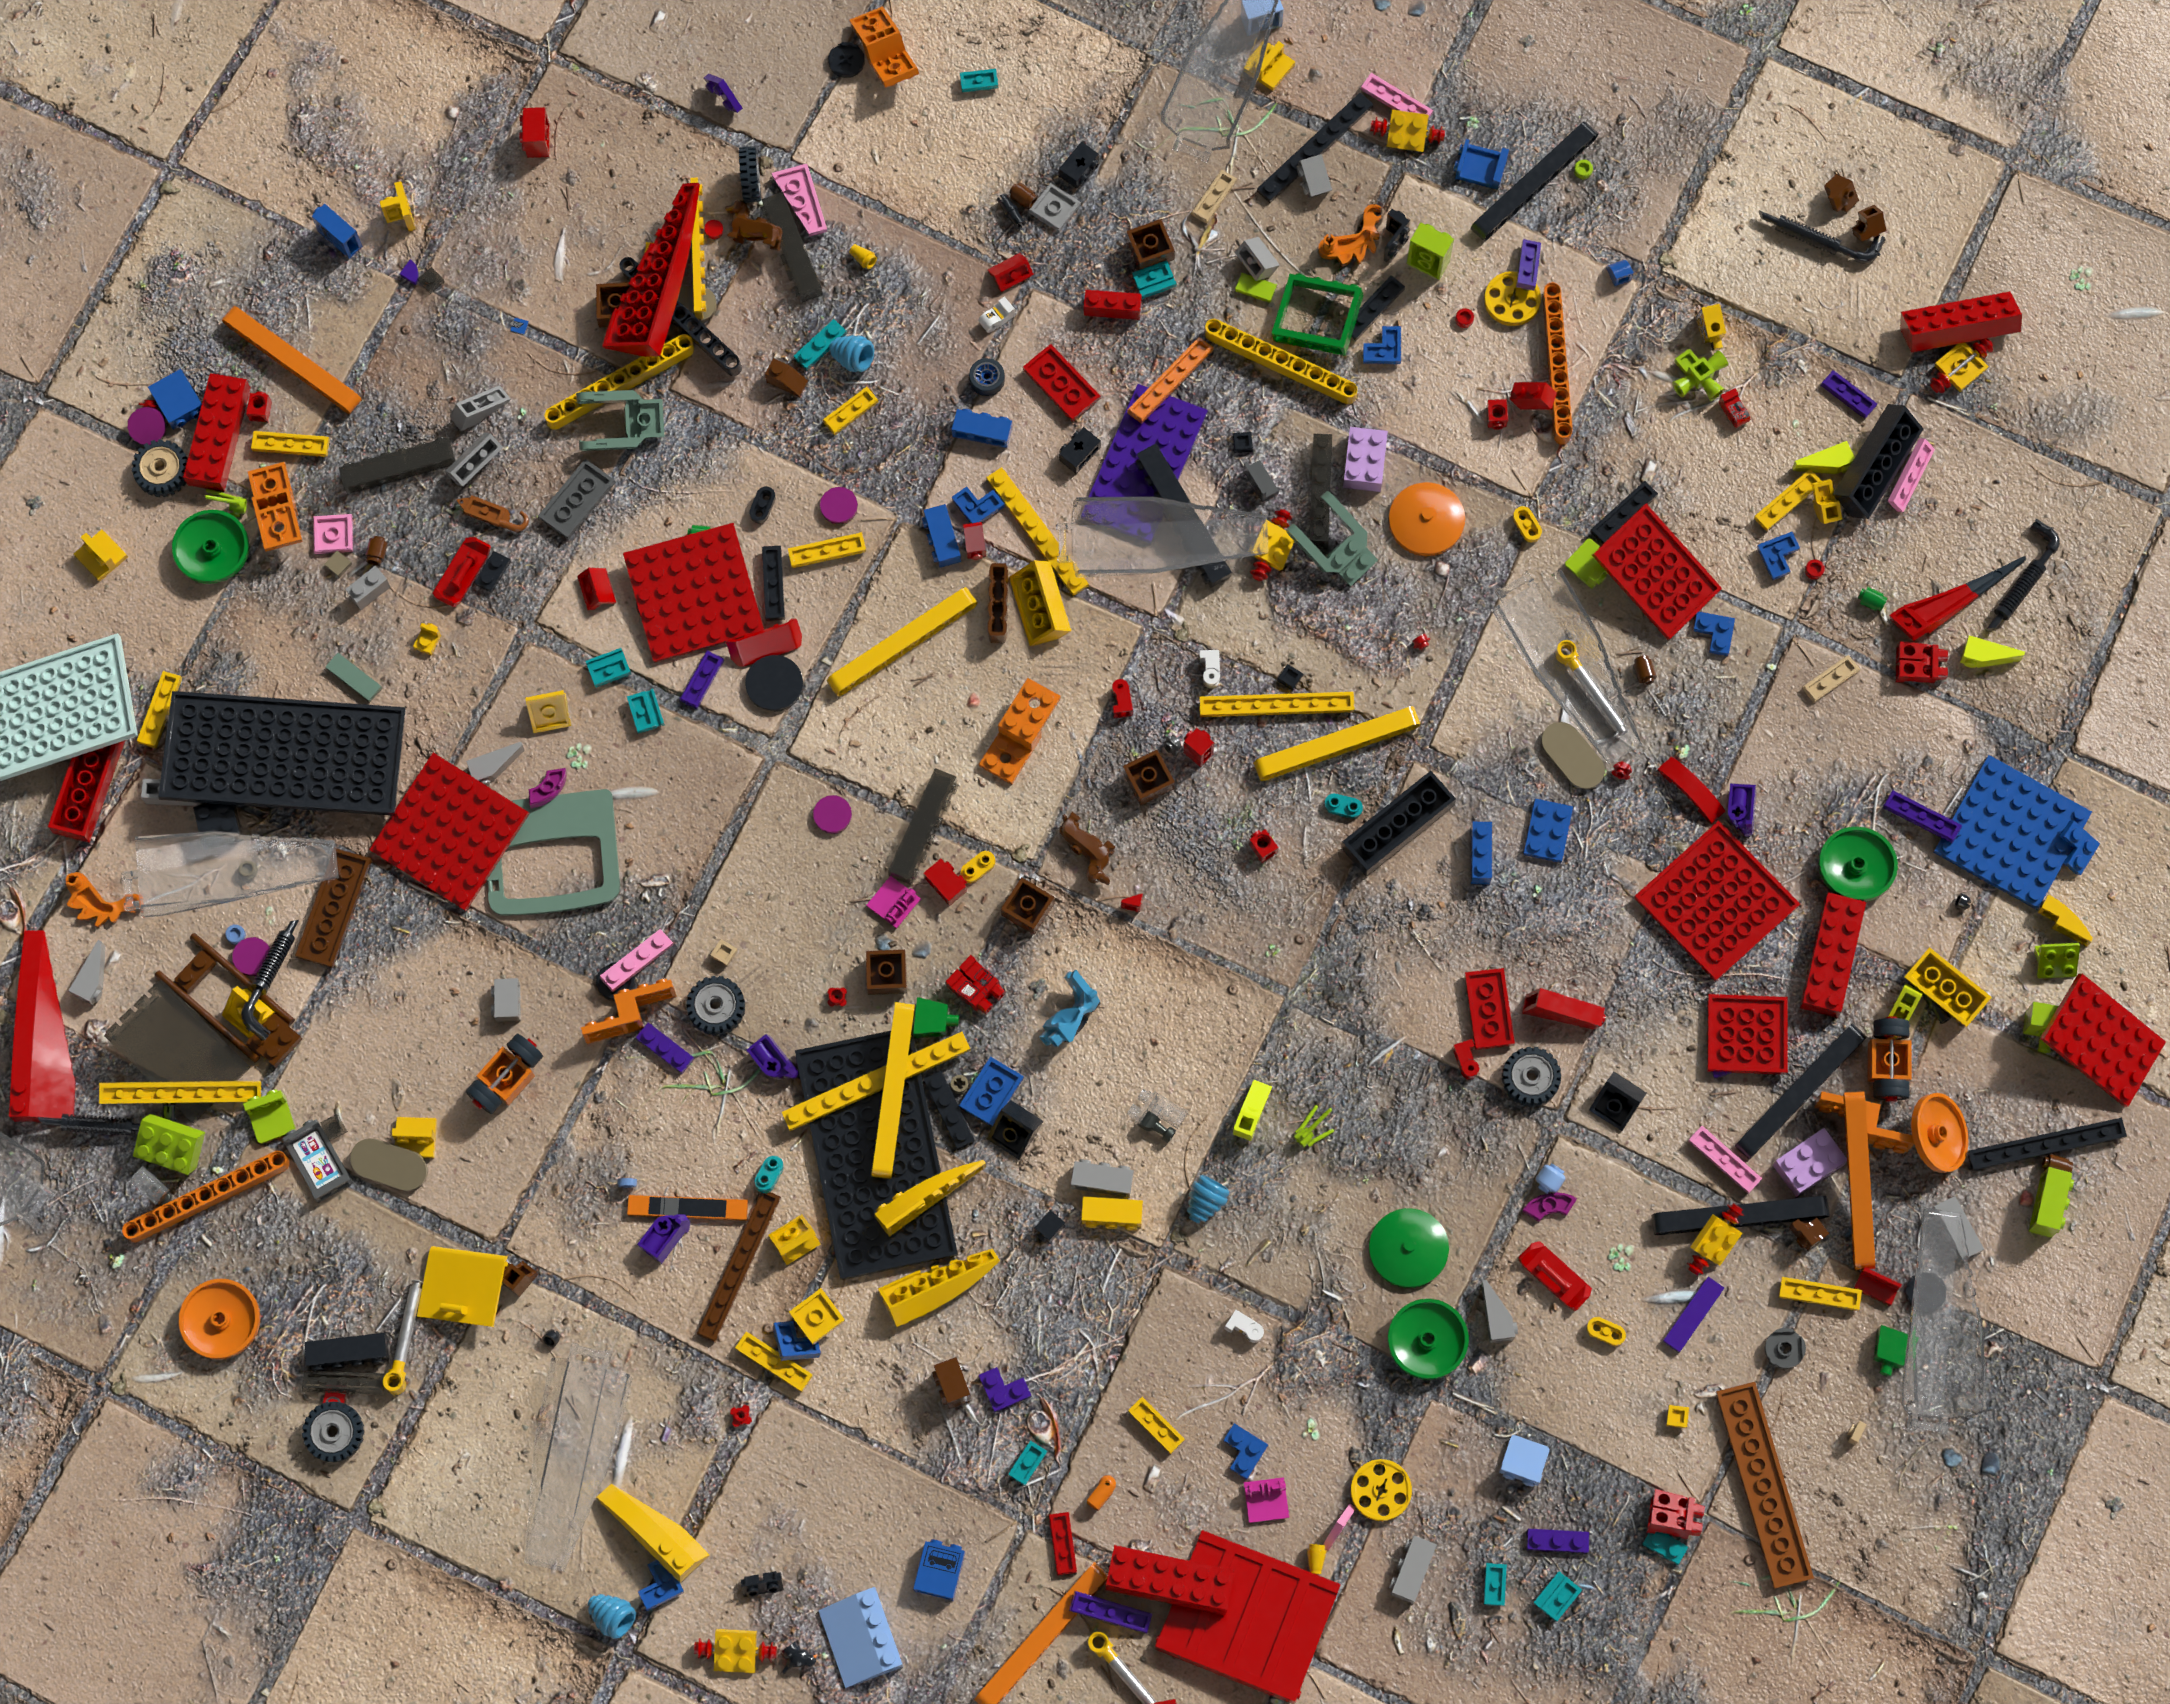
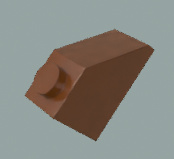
(785, 378)

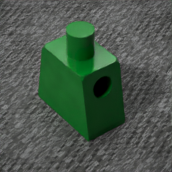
(932, 1019)
(1890, 1349)

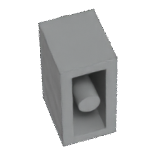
(1314, 176)
(1257, 258)
(368, 588)
(506, 1000)

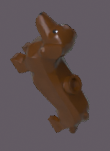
(752, 229)
(1089, 846)

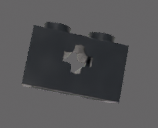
(1080, 156)
(1077, 459)

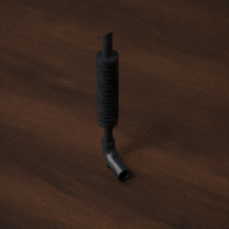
(1821, 240)
(2028, 578)
(265, 978)
(102, 1124)

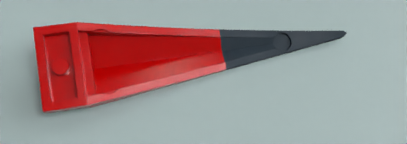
(1930, 613)

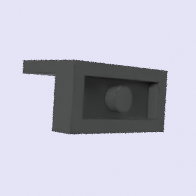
(1260, 480)

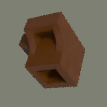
(1841, 193)
(1870, 223)
(1809, 1234)
(518, 1277)

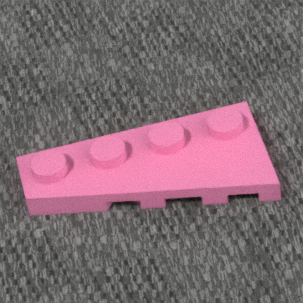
(802, 197)

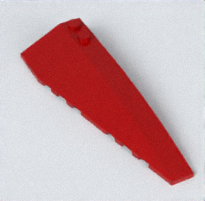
(649, 304)
(40, 1059)

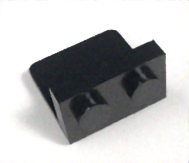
(1399, 226)

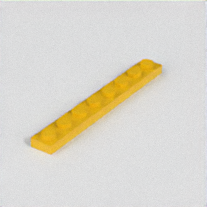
(698, 257)
(1035, 529)
(1276, 704)
(178, 1092)

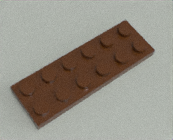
(333, 910)

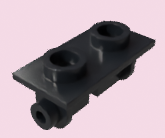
(771, 1583)

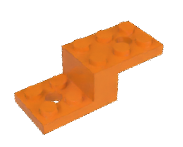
(884, 47)
(275, 506)
(1019, 731)
(628, 1010)
(1877, 1136)

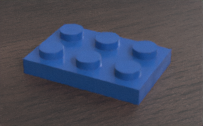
(1548, 830)
(991, 1091)

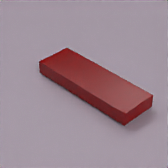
(1063, 1543)

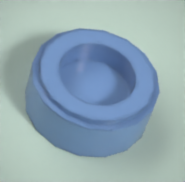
(235, 934)
(626, 1182)

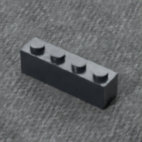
(346, 1350)

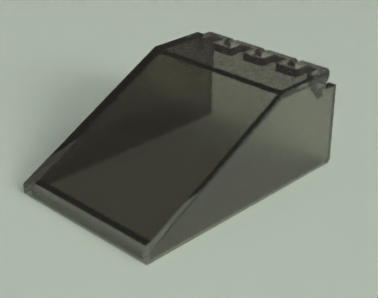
(174, 1045)

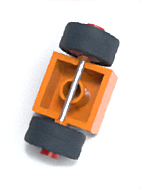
(1890, 1059)
(505, 1074)

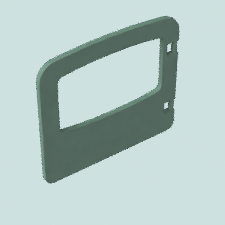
(565, 817)

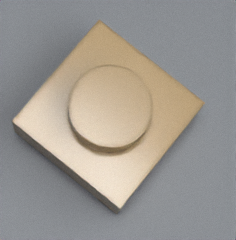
(724, 952)
(1855, 1432)

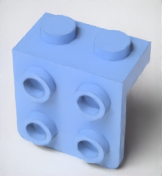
(1524, 1461)

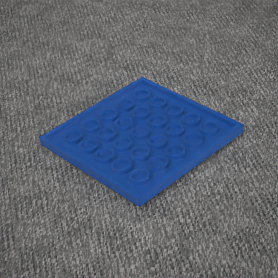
(2012, 832)

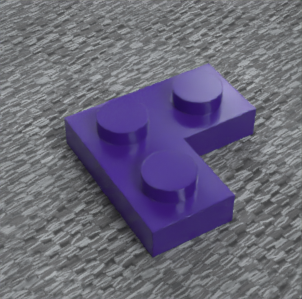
(720, 87)
(1003, 1395)

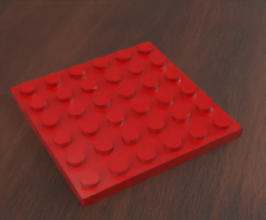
(693, 592)
(449, 831)
(1717, 901)

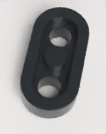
(762, 505)

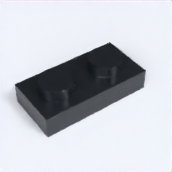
(492, 571)

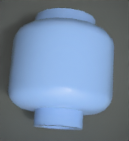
(1550, 1178)

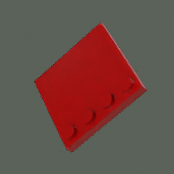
(1747, 1034)

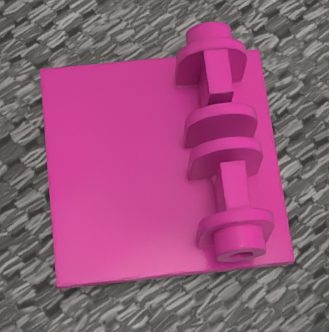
(893, 901)
(1266, 1500)

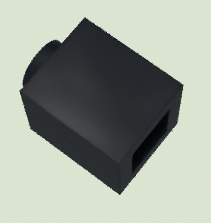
(1049, 1227)

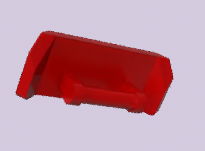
(462, 571)
(767, 642)
(1555, 1275)

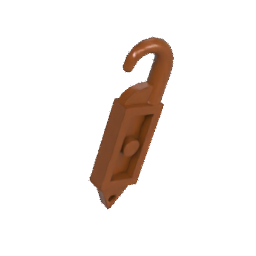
(491, 513)

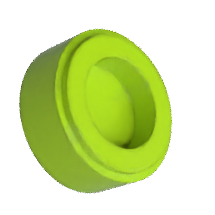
(1583, 169)

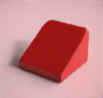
(1132, 903)

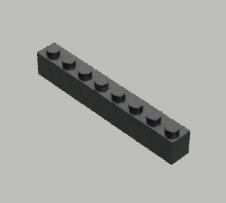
(1166, 486)

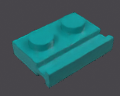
(1154, 279)
(608, 667)
(645, 711)
(1557, 1596)

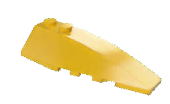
(924, 1195)
(924, 1292)
(658, 1534)

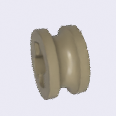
(955, 1088)

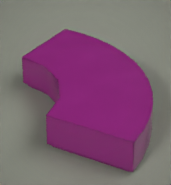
(548, 789)
(1549, 1204)

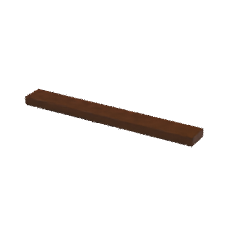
(738, 1266)

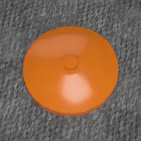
(1426, 519)
(1939, 1132)
(219, 1319)

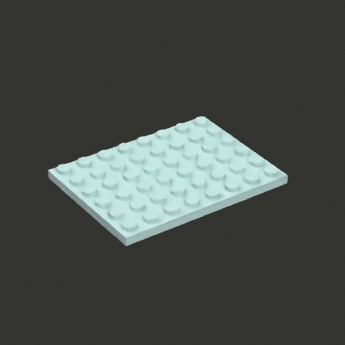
(64, 706)

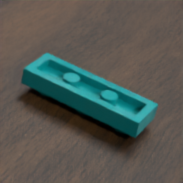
(819, 345)

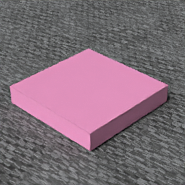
(333, 534)

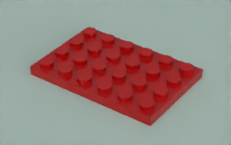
(1656, 571)
(2103, 1040)

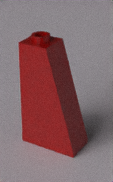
(1563, 1009)

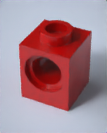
(1497, 406)
(259, 414)
(1263, 853)

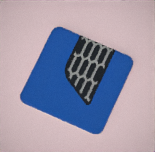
(519, 325)

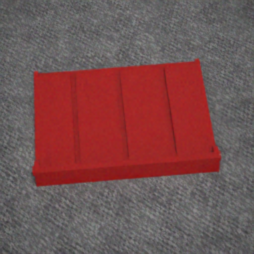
(1268, 1626)

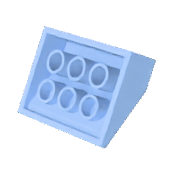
(860, 1637)

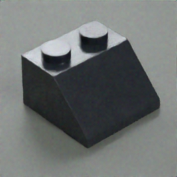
(1617, 1101)
(1014, 1129)

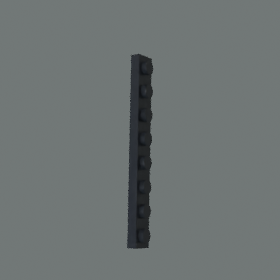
(1315, 146)
(2046, 1144)

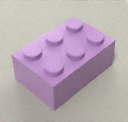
(1365, 459)
(1810, 1162)

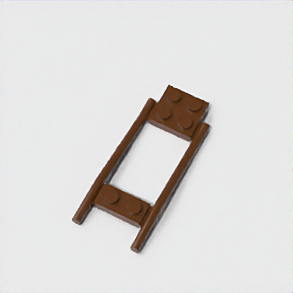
(281, 1037)

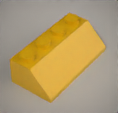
(1039, 603)
(1948, 987)

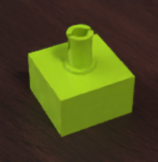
(2036, 1021)

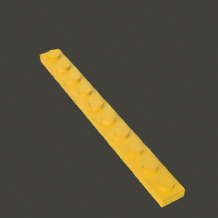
(873, 1082)

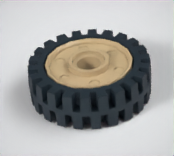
(153, 457)

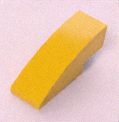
(2065, 920)

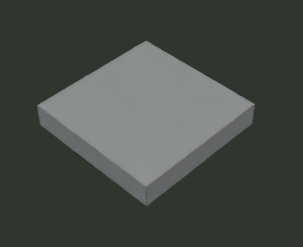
(1054, 207)

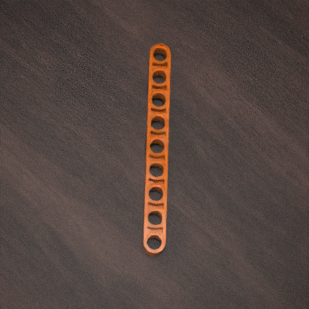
(1557, 354)
(291, 359)
(1859, 1180)
(196, 1196)
(1040, 1639)

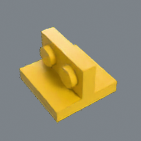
(1275, 66)
(398, 207)
(100, 554)
(548, 711)
(234, 1007)
(416, 1135)
(794, 1239)
(816, 1316)

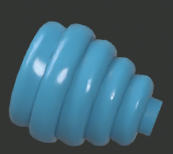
(853, 352)
(1206, 1198)
(611, 1615)

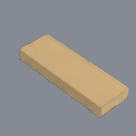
(1214, 197)
(1831, 679)

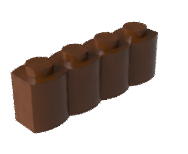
(998, 603)

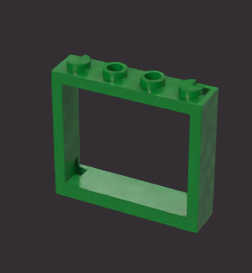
(1313, 341)

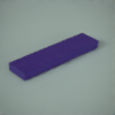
(1922, 816)
(1693, 1314)
(1110, 1612)

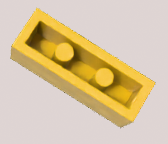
(1112, 1213)

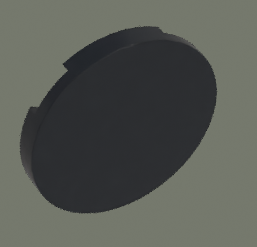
(774, 683)

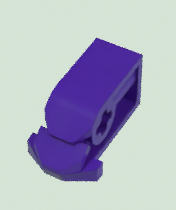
(1742, 799)
(767, 1052)
(660, 1242)

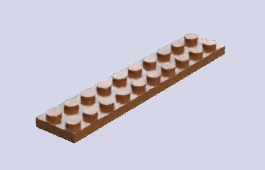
(1764, 1485)

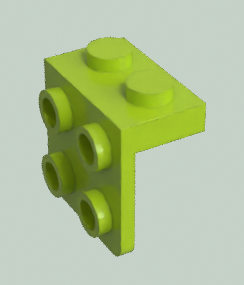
(1585, 565)
(269, 1116)

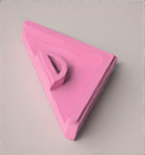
(1338, 1527)

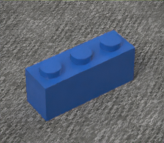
(982, 428)
(941, 536)
(1481, 852)

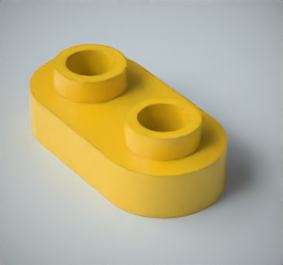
(1528, 524)
(978, 866)
(1606, 1330)

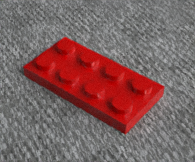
(1061, 382)
(1489, 1008)

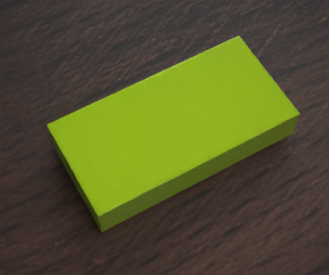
(1258, 289)

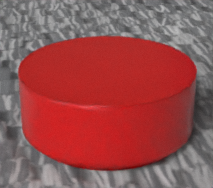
(713, 229)
(1464, 318)
(1814, 569)

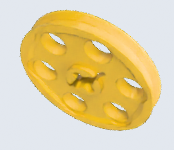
(1503, 300)
(1386, 1498)

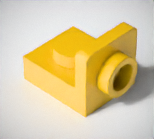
(427, 638)

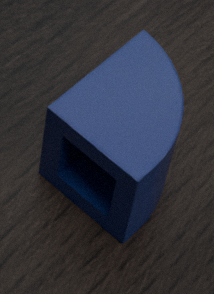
(1620, 272)

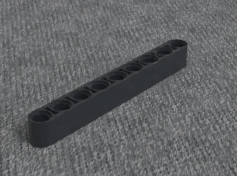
(1534, 181)
(699, 334)
(1800, 1091)
(1754, 1214)

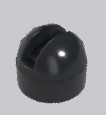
(1962, 902)
(551, 1338)

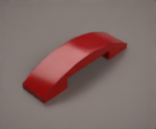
(1693, 788)

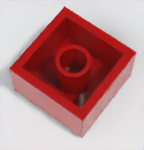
(535, 132)

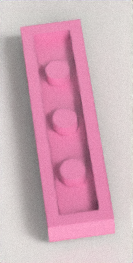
(1392, 96)
(1911, 475)
(636, 960)
(1725, 1159)

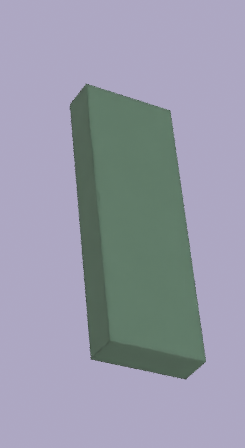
(353, 677)

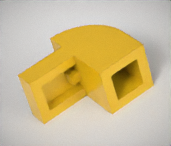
(1824, 502)

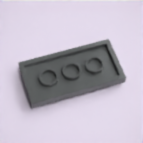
(576, 499)

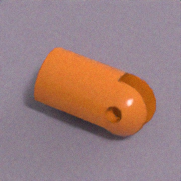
(1102, 1492)

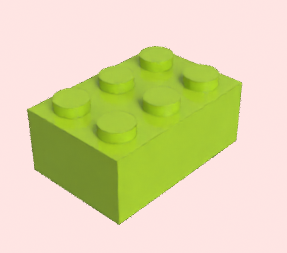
(1430, 250)
(169, 1144)
(2051, 1202)

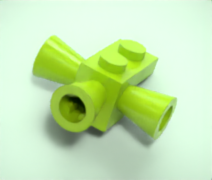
(1699, 373)

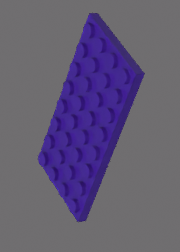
(1171, 426)

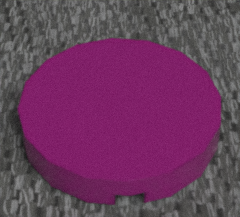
(146, 425)
(838, 505)
(832, 814)
(250, 955)

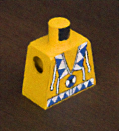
(1710, 319)

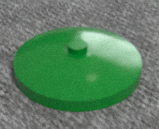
(210, 546)
(1858, 863)
(1408, 1248)
(1428, 1339)

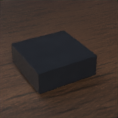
(1242, 442)
(1290, 677)

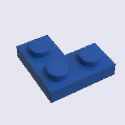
(1386, 352)
(975, 509)
(1773, 554)
(1719, 627)
(2083, 847)
(792, 1347)
(1250, 1450)
(663, 1590)

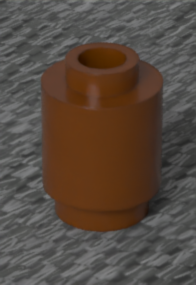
(1023, 195)
(376, 550)
(1644, 670)
(2057, 1162)

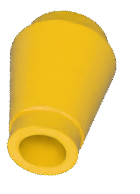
(863, 256)
(1316, 1557)

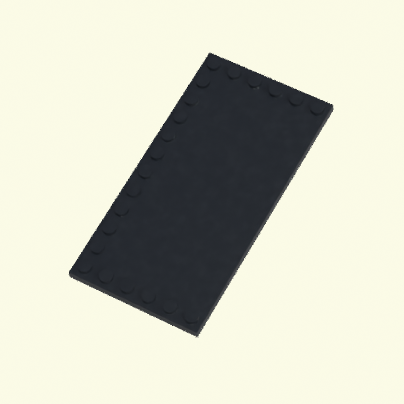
(282, 753)
(845, 1159)

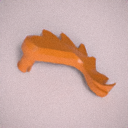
(1355, 245)
(92, 904)

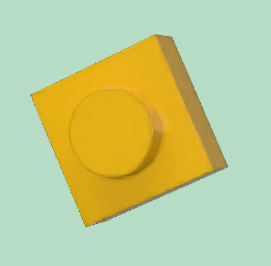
(1677, 1416)

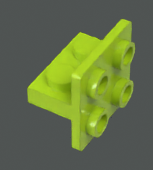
(2057, 960)

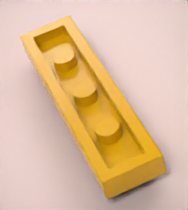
(290, 443)
(1787, 500)
(827, 550)
(158, 710)
(1820, 1293)
(770, 1360)

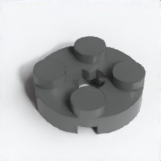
(1793, 1356)

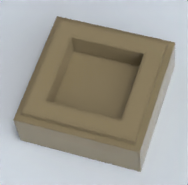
(338, 564)

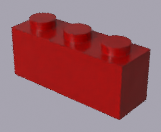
(1112, 304)

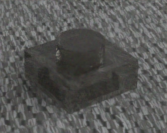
(430, 280)
(333, 1127)

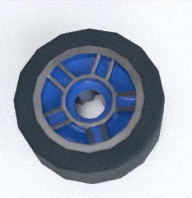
(988, 367)

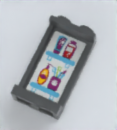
(317, 1160)

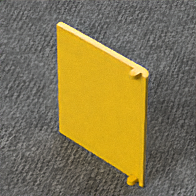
(462, 1286)

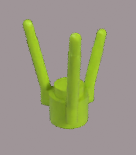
(236, 504)
(1304, 1136)

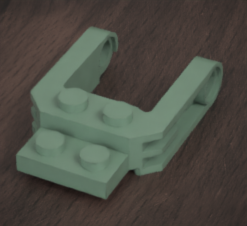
(641, 416)
(1350, 556)

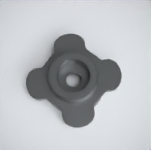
(1172, 745)

